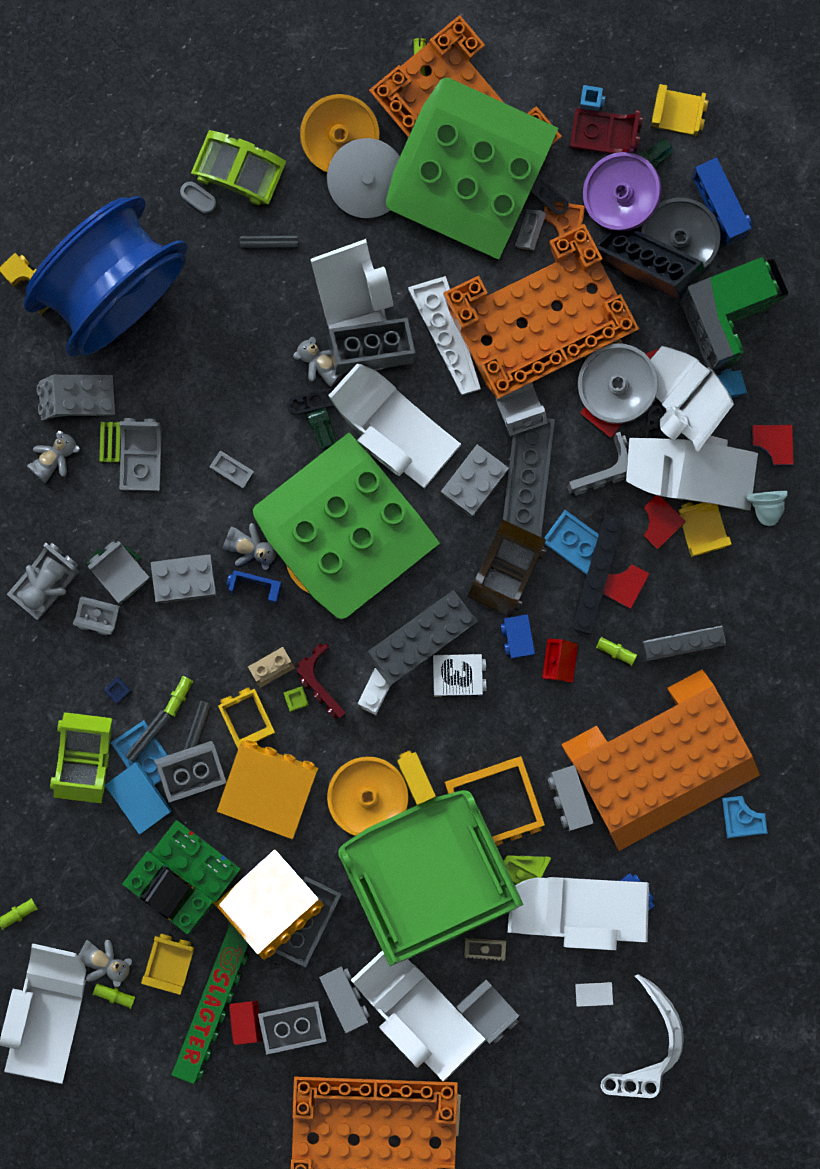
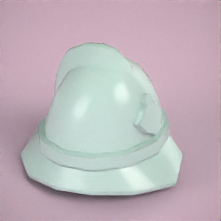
(768, 506)

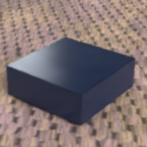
(117, 690)

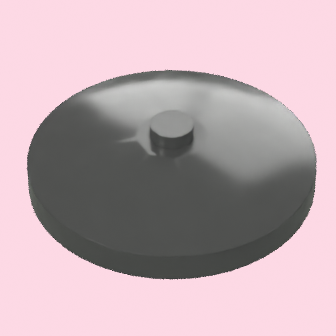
(686, 227)

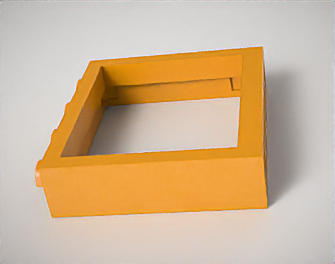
(516, 762)

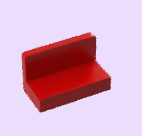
(560, 660)
(245, 1022)

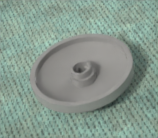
(362, 177)
(618, 383)

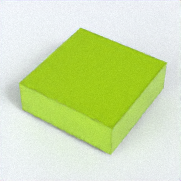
(296, 699)

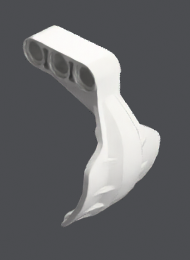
(654, 1072)

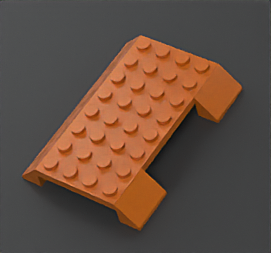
(663, 764)

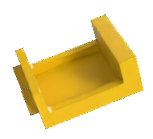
(168, 964)

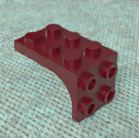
(605, 131)
(306, 671)

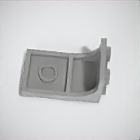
(76, 396)
(140, 455)
(598, 480)
(55, 553)

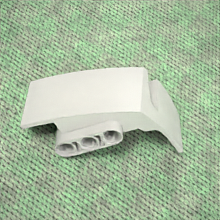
(351, 287)
(691, 395)
(392, 426)
(681, 472)
(582, 911)
(44, 1015)
(418, 1016)

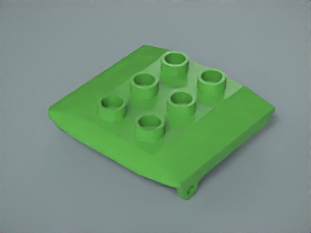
(469, 166)
(343, 528)
(428, 875)

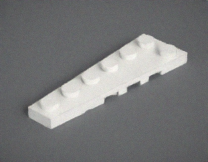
(435, 313)

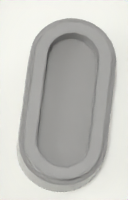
(198, 197)

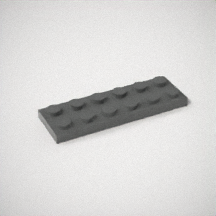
(529, 477)
(421, 637)

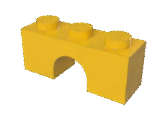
(17, 270)

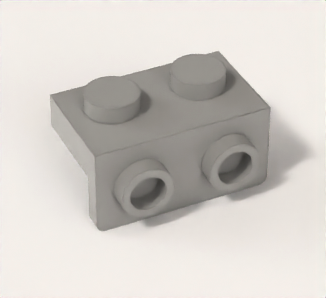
(96, 616)

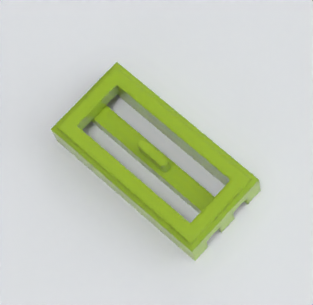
(110, 425)

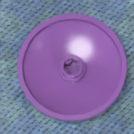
(622, 191)

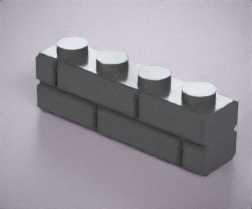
(684, 643)

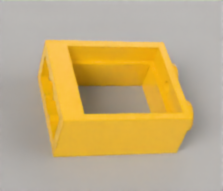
(244, 695)
(415, 777)

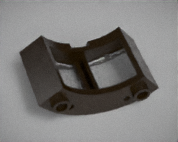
(508, 569)

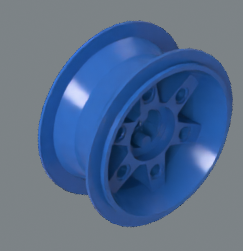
(105, 275)

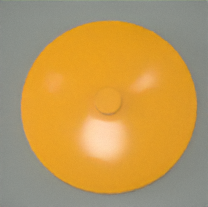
(333, 124)
(366, 794)

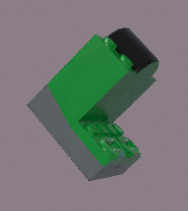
(728, 298)
(182, 877)

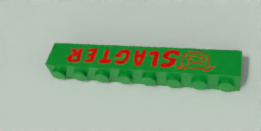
(211, 1007)

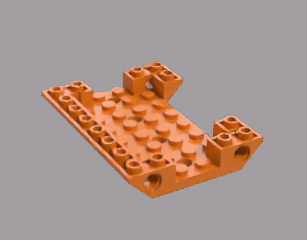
(448, 56)
(550, 335)
(375, 1113)

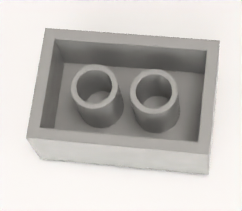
(474, 481)
(183, 579)
(190, 771)
(570, 798)
(345, 999)
(292, 1027)

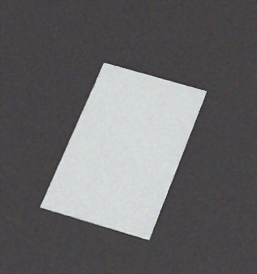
(594, 994)

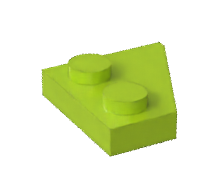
(525, 867)

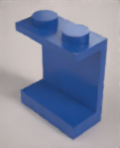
(275, 585)

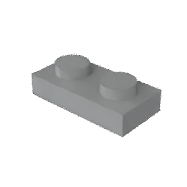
(530, 229)
(231, 469)

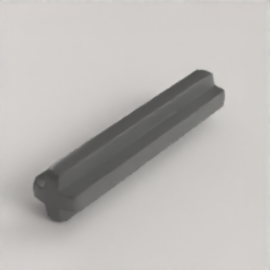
(268, 241)
(198, 725)
(147, 736)

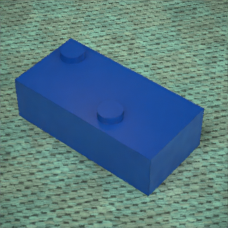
(721, 201)

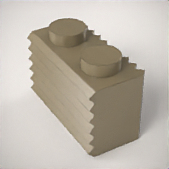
(485, 949)

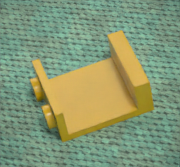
(679, 111)
(703, 528)

